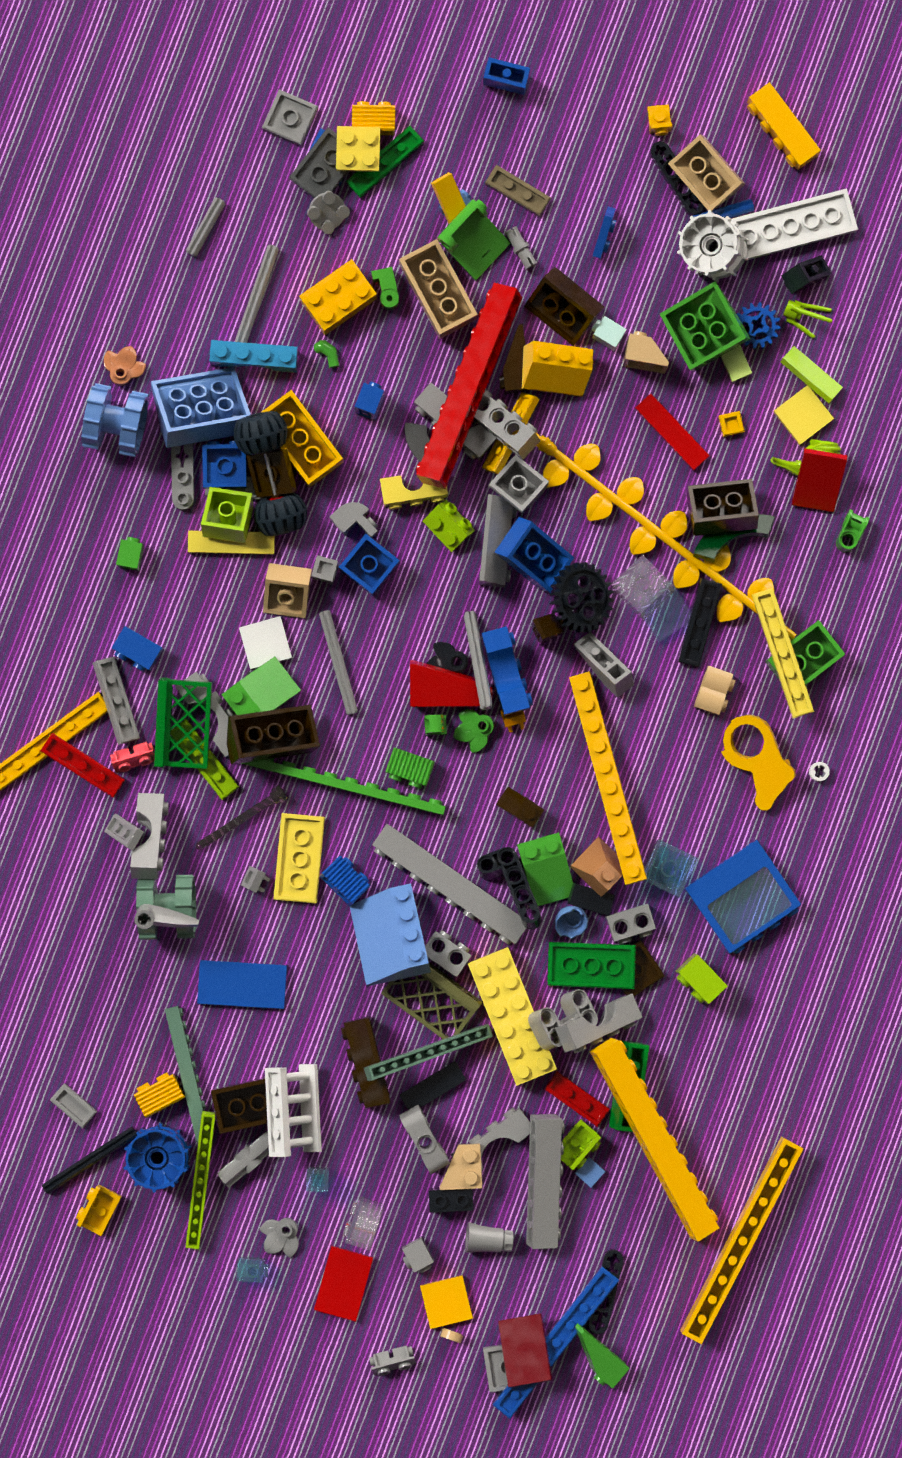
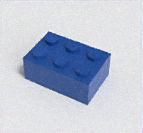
(533, 554)

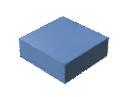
(590, 1172)

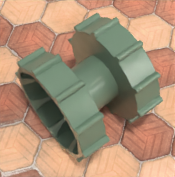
(181, 901)

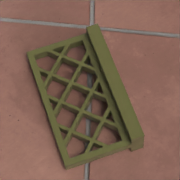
(446, 985)

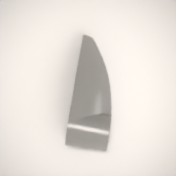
(162, 917)

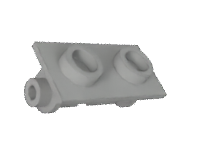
(385, 1364)

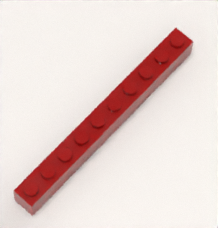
(469, 385)

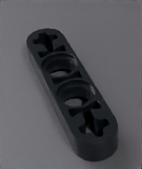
(674, 180)
(611, 1296)

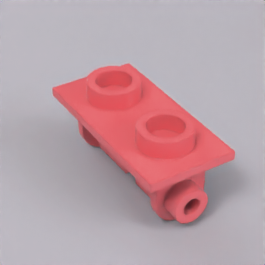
(123, 761)

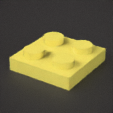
(358, 149)

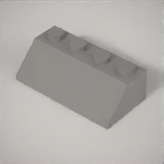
(497, 525)

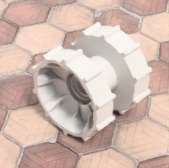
(696, 240)

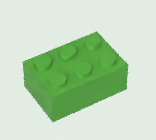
(814, 652)

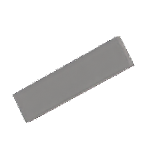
(116, 700)

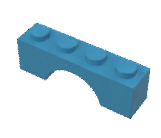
(252, 354)

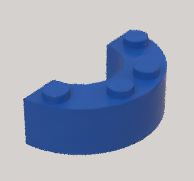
(505, 671)

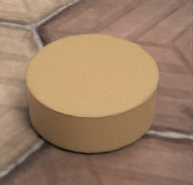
(451, 1335)

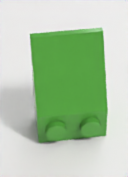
(262, 689)
(546, 868)

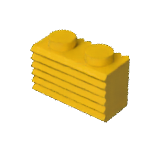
(374, 116)
(159, 1095)

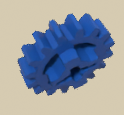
(765, 331)

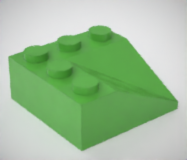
(704, 326)

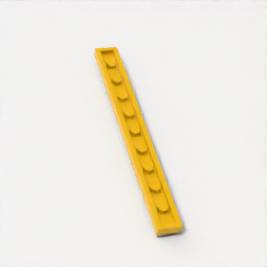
(608, 778)

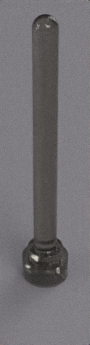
(276, 796)

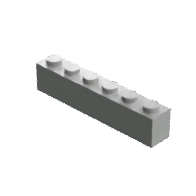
(544, 1181)

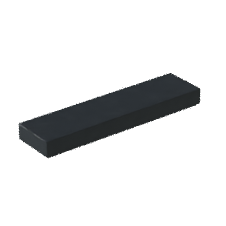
(699, 622)

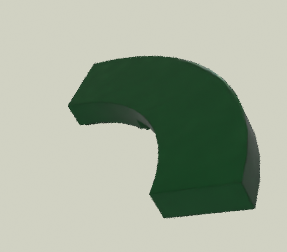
(712, 544)

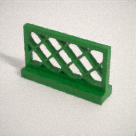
(164, 728)

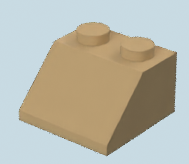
(644, 354)
(287, 590)

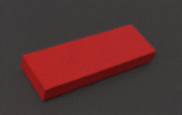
(577, 1099)

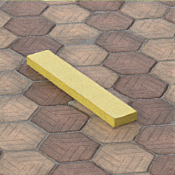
(782, 653)

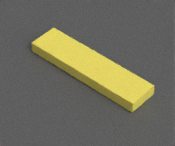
(255, 544)

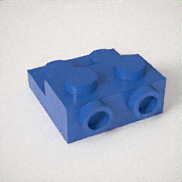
(223, 466)

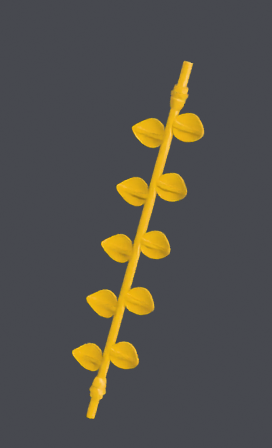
(643, 538)

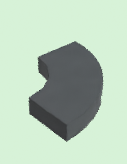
(416, 439)

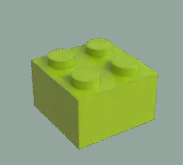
(227, 515)
(701, 979)

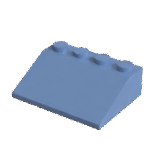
(199, 406)
(389, 936)

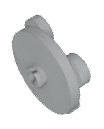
(327, 211)

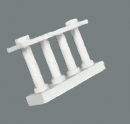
(278, 1110)

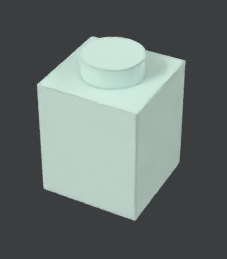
(608, 333)

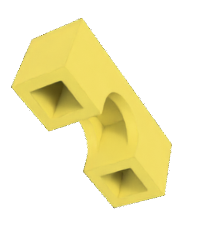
(396, 494)

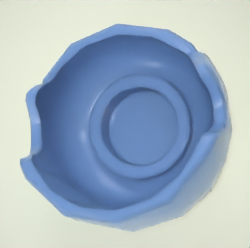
(571, 921)

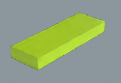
(811, 374)

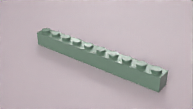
(428, 1052)
(186, 1066)

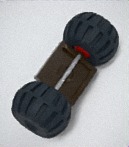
(270, 473)

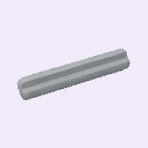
(205, 227)

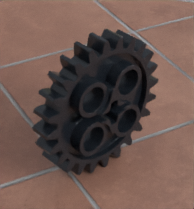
(581, 597)

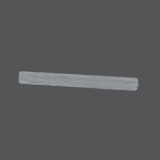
(257, 294)
(478, 660)
(338, 662)

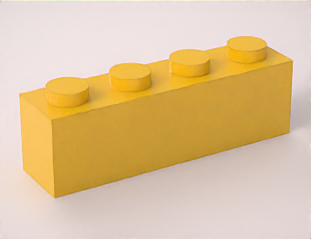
(783, 126)

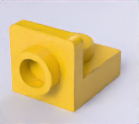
(659, 119)

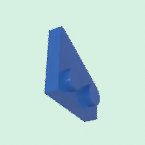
(607, 226)

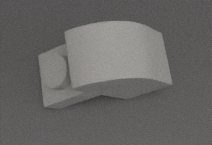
(351, 514)

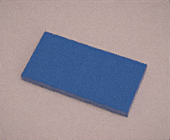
(242, 984)

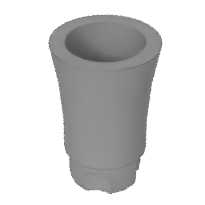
(487, 1239)

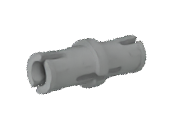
(521, 248)

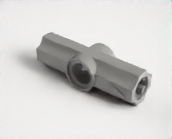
(245, 1161)

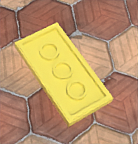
(299, 858)

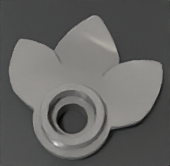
(278, 1239)

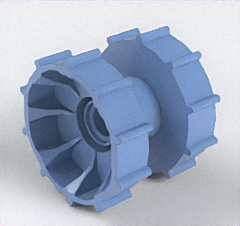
(104, 418)

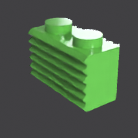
(409, 767)

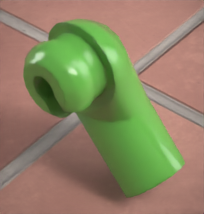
(328, 350)

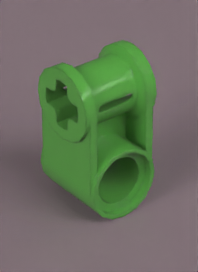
(852, 527)

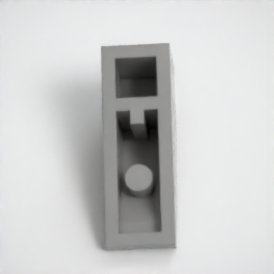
(605, 664)

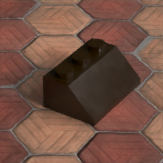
(563, 306)

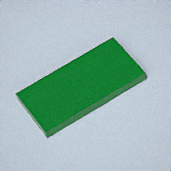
(591, 965)

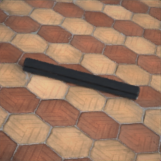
(89, 1160)

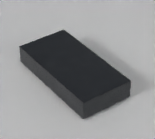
(588, 899)

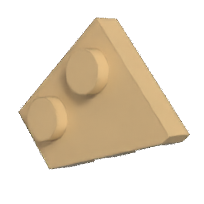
(464, 1169)

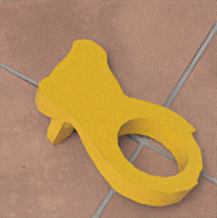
(768, 768)

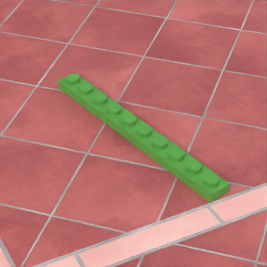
(350, 784)

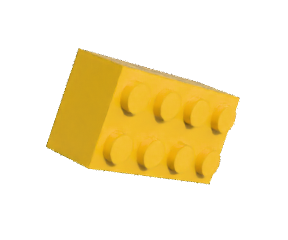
(306, 443)

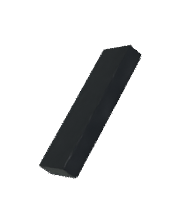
(433, 1086)

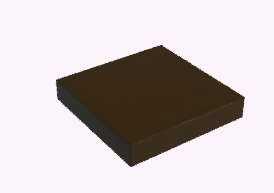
(646, 970)

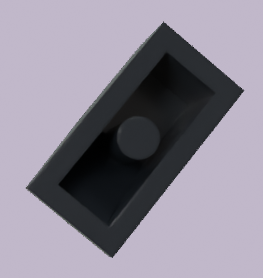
(806, 274)

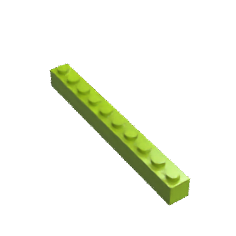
(200, 1180)

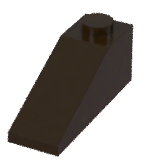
(512, 371)
(547, 628)

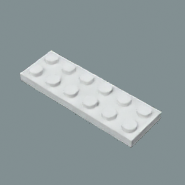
(797, 223)

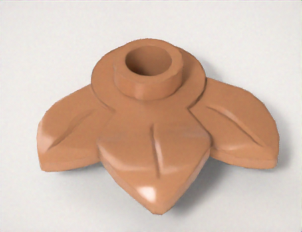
(123, 362)

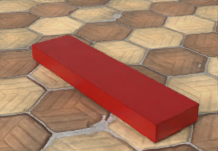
(672, 432)
(82, 765)

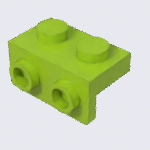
(448, 525)
(578, 1144)

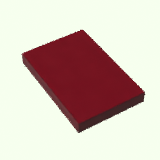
(525, 1350)

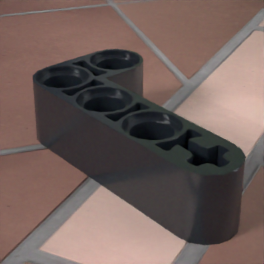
(517, 888)

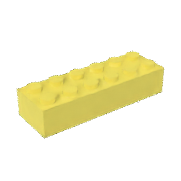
(509, 1013)

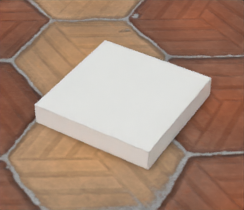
(264, 641)

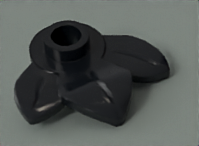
(445, 657)

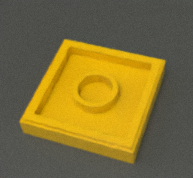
(446, 1301)

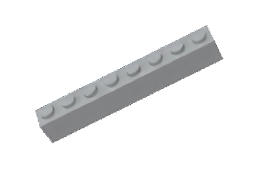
(449, 883)

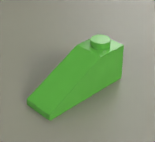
(604, 1363)

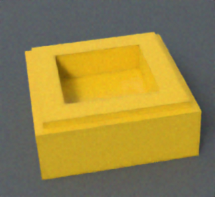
(731, 424)

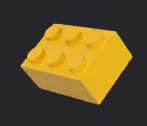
(338, 297)

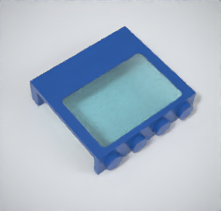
(743, 897)

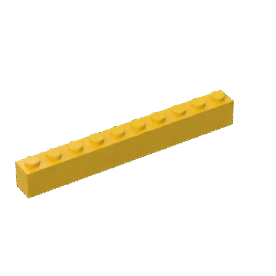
(654, 1139)
(741, 1240)

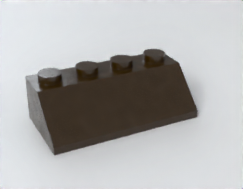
(271, 734)
(363, 1053)

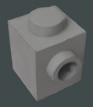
(417, 1256)

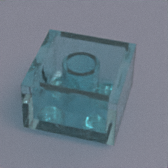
(669, 868)

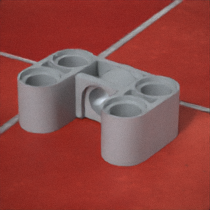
(545, 1029)
(418, 1127)

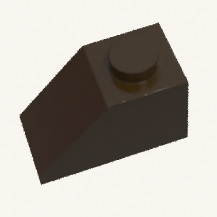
(520, 807)

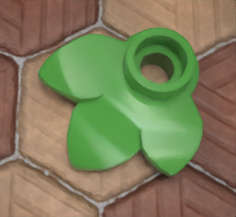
(470, 729)

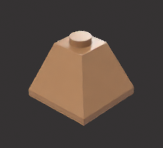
(598, 866)

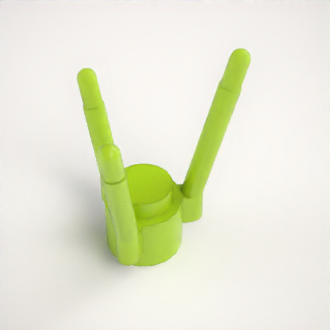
(795, 310)

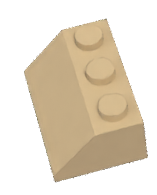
(706, 173)

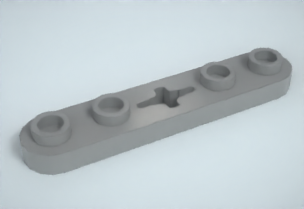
(183, 477)

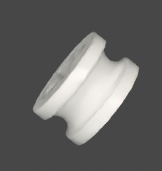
(812, 772)

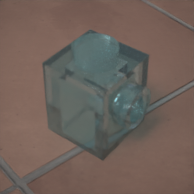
(251, 1269)

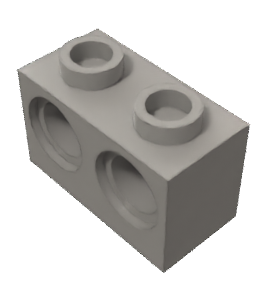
(629, 918)
(443, 958)

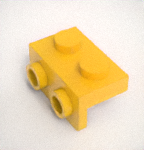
(98, 1210)

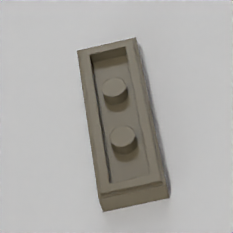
(517, 190)

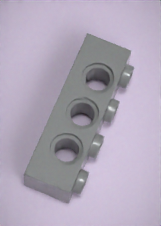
(520, 443)

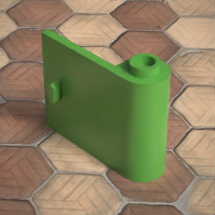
(473, 239)

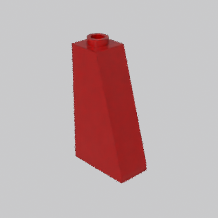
(441, 687)

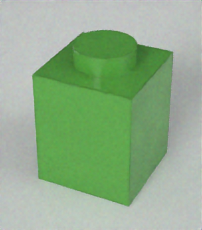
(130, 554)

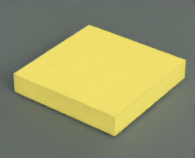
(803, 415)

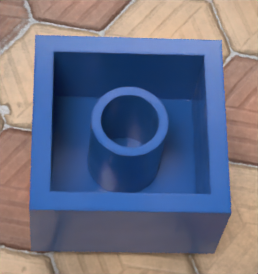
(369, 565)

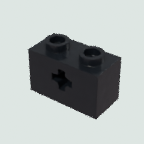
(450, 1200)

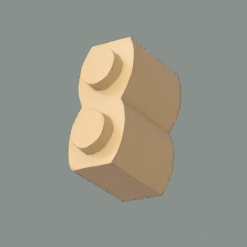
(714, 690)

